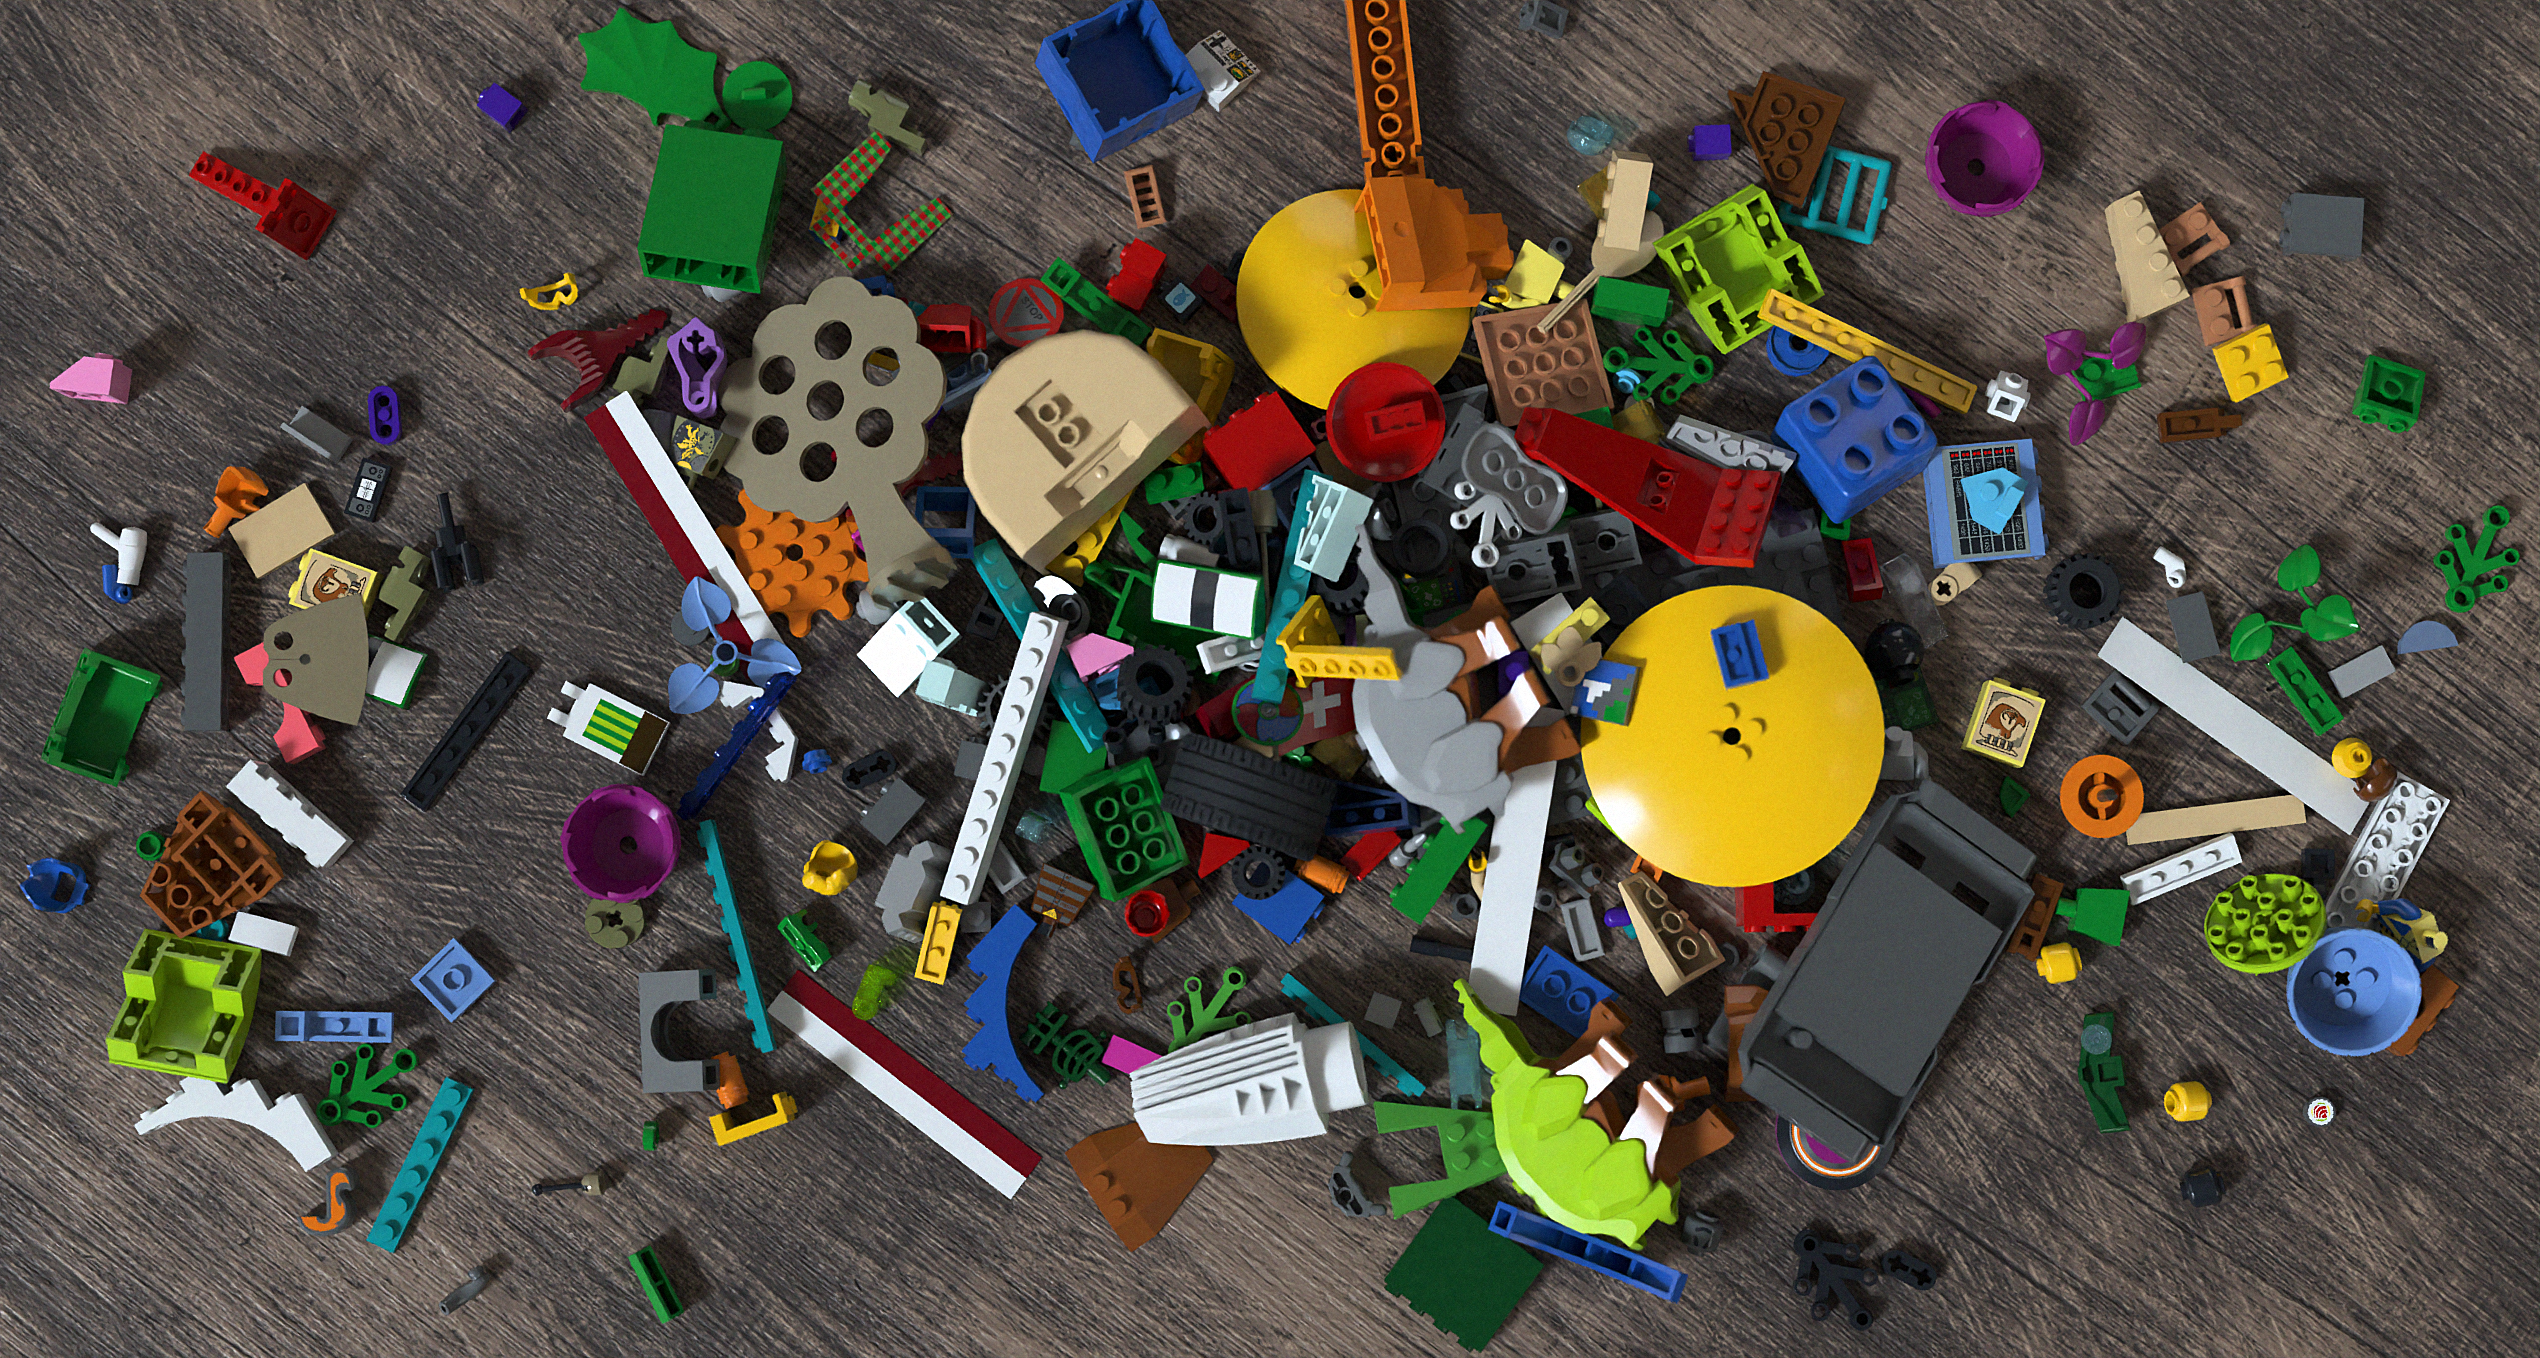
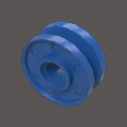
(1788, 359)

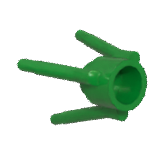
(1101, 578)

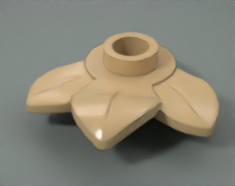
(1570, 652)

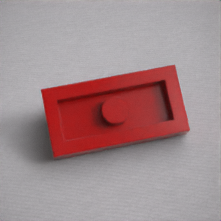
(1369, 852)

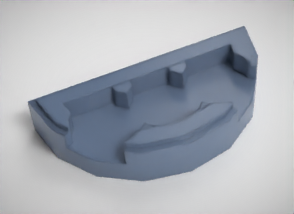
(2426, 636)

